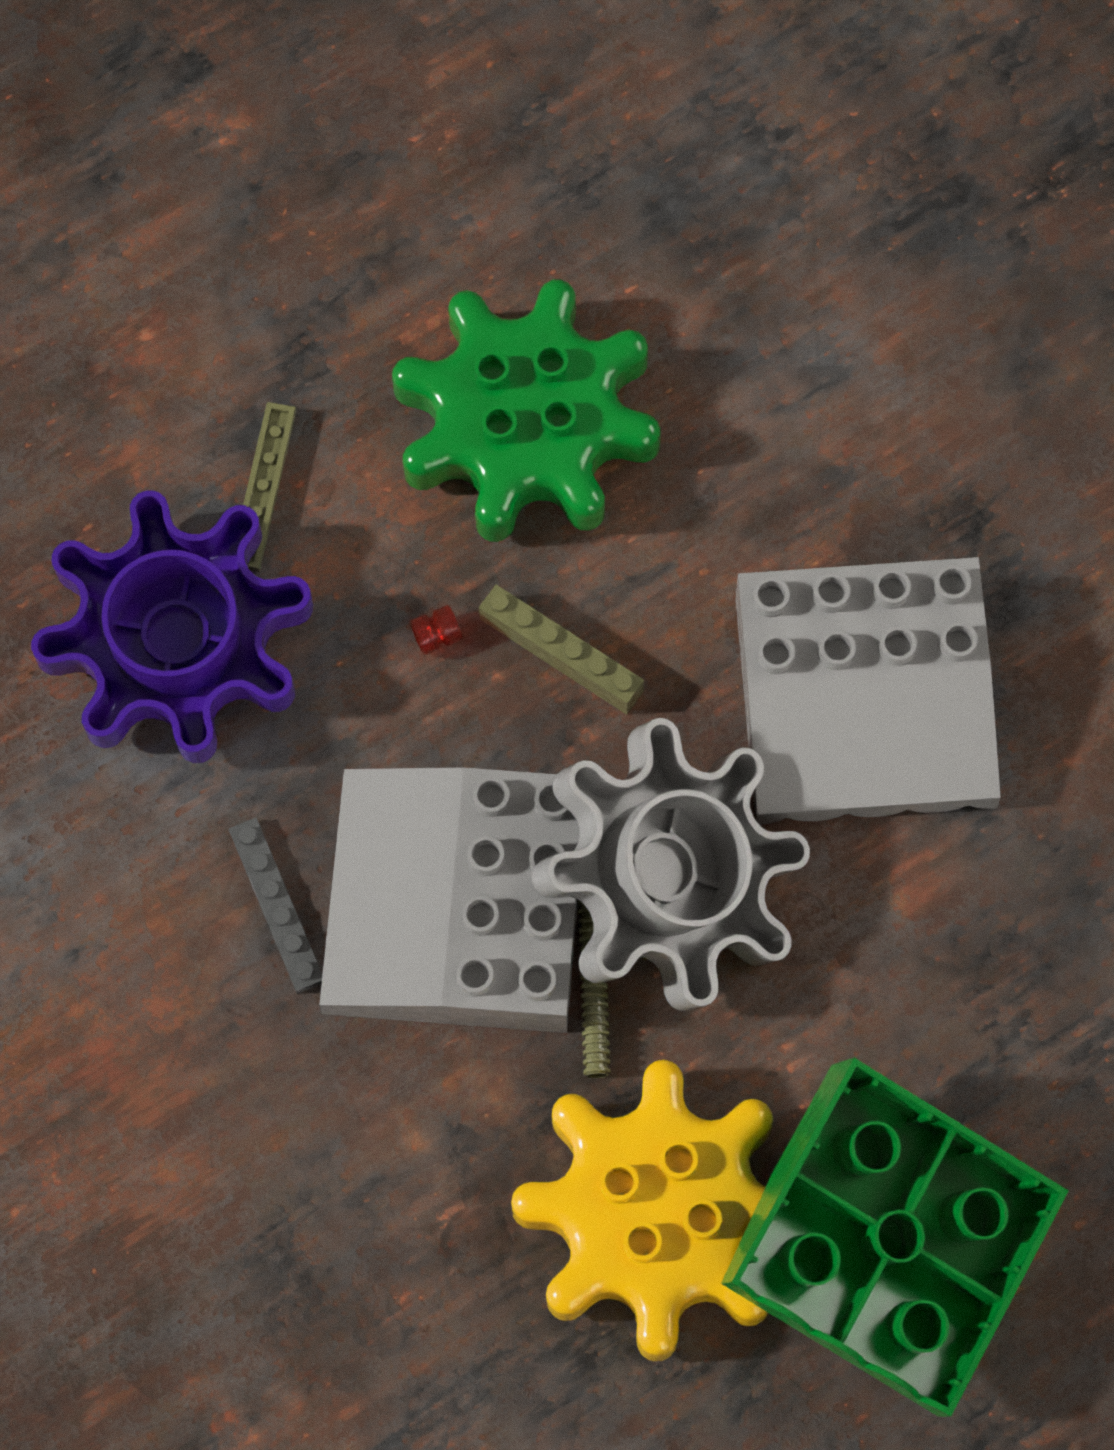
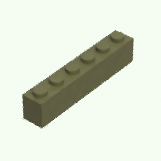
(561, 649)

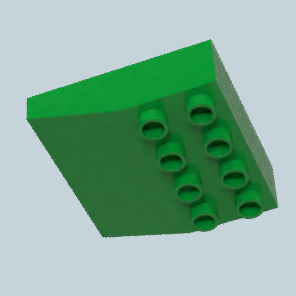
(893, 1235)

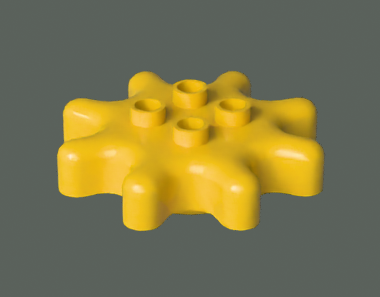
(650, 1207)

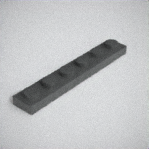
(276, 905)

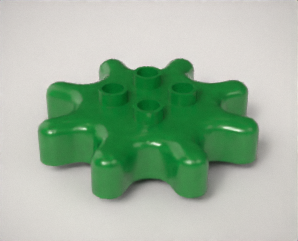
(526, 410)

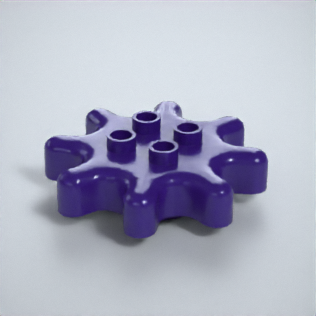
(172, 626)

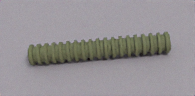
(594, 1011)

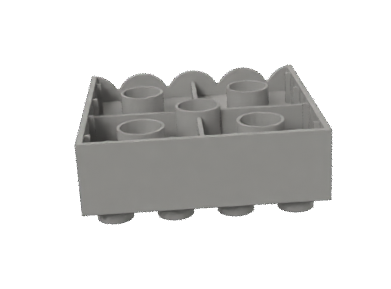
(868, 689)
(441, 900)

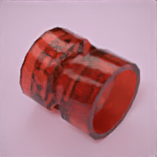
(436, 630)

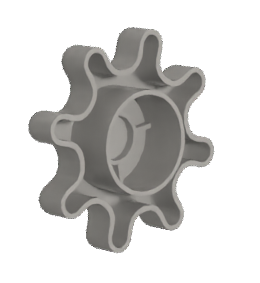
(671, 865)

